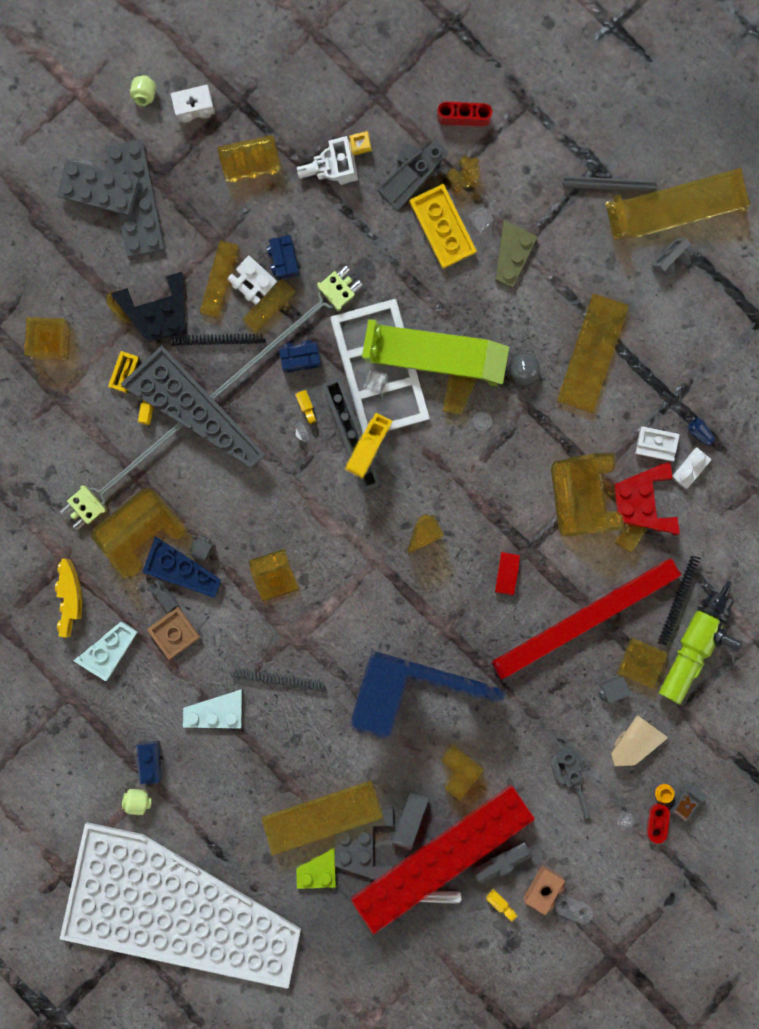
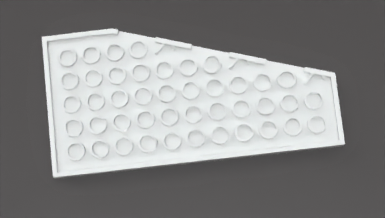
(163, 908)

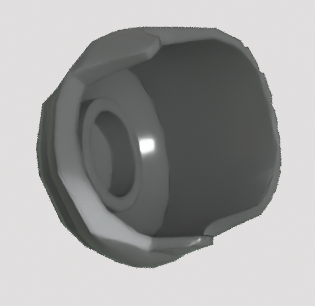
(524, 369)

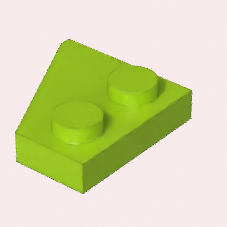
(317, 872)

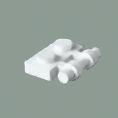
(254, 274)

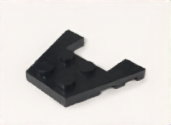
(157, 318)

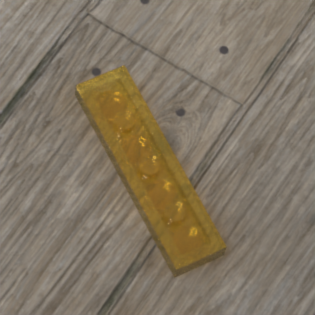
(218, 281)

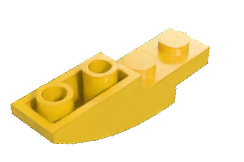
(368, 445)
(69, 589)

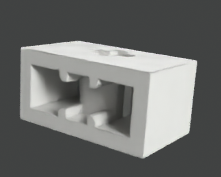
(183, 103)

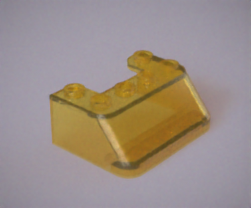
(581, 495)
(133, 526)

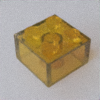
(47, 338)

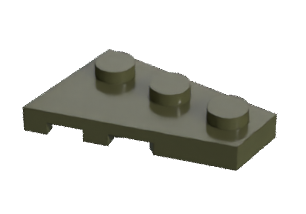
(513, 253)

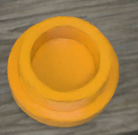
(664, 793)

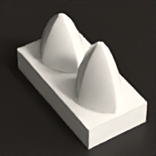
(691, 468)

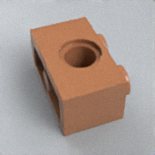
(544, 878)

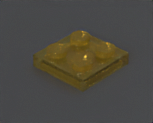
(642, 662)

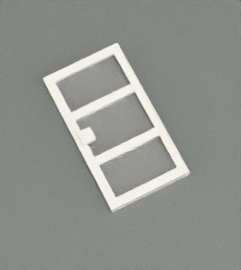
(402, 394)

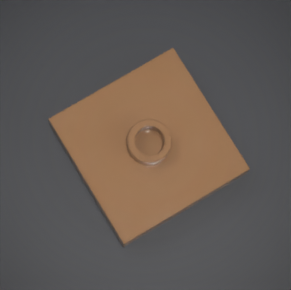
(173, 633)

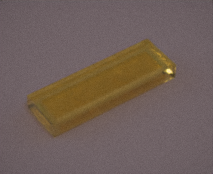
(268, 305)

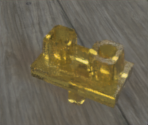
(467, 176)

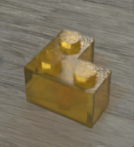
(465, 771)

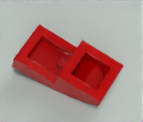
(507, 573)

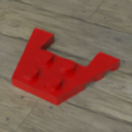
(637, 501)

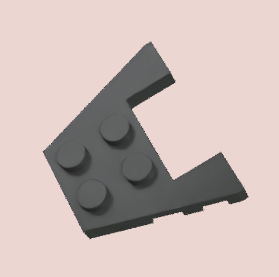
(355, 848)

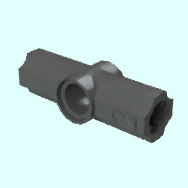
(502, 862)

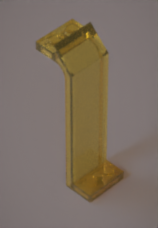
(678, 205)

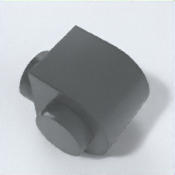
(202, 548)

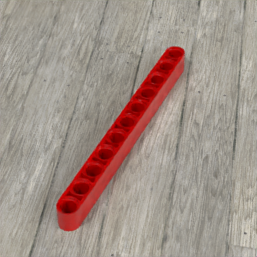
(586, 618)

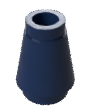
(701, 431)

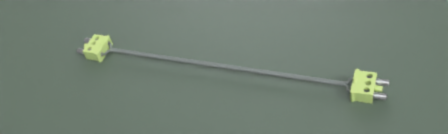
(96, 507)

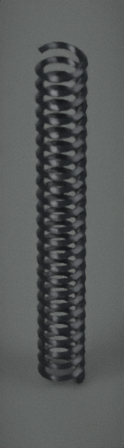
(219, 340)
(676, 603)

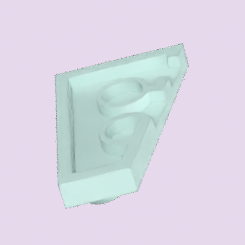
(107, 652)
(215, 713)

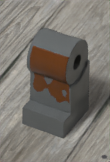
(687, 802)

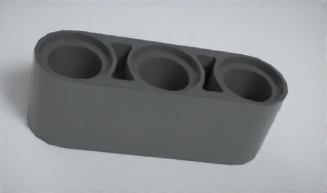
(409, 821)

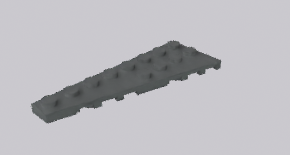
(174, 392)

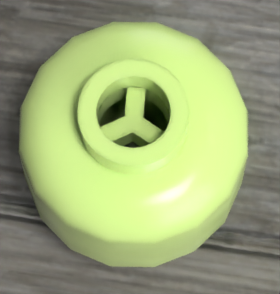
(143, 90)
(136, 801)

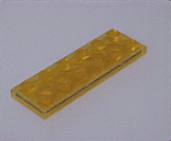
(592, 353)
(322, 818)

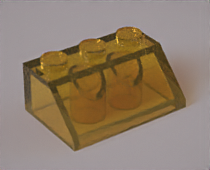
(249, 158)

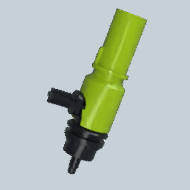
(699, 642)

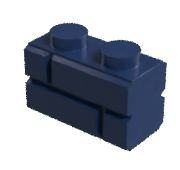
(284, 257)
(299, 356)
(149, 762)

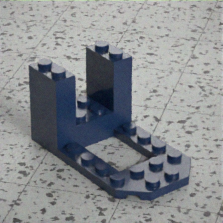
(384, 687)

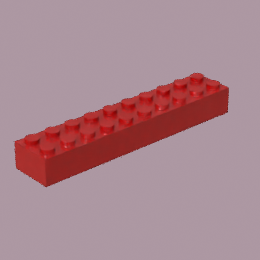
(442, 858)

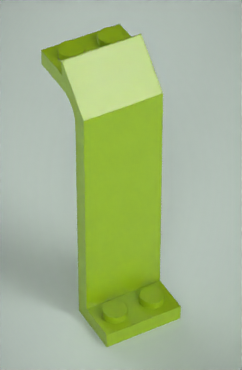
(435, 352)

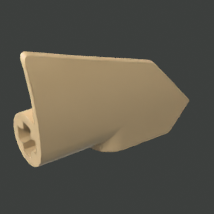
(636, 743)

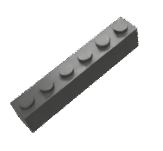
(348, 428)

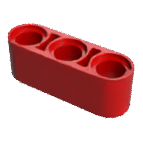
(472, 109)

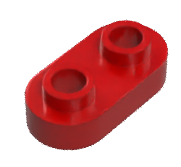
(658, 822)

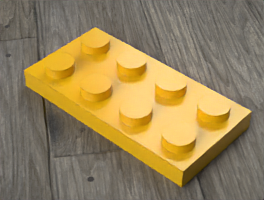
(442, 226)

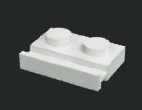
(657, 444)

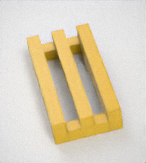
(117, 368)

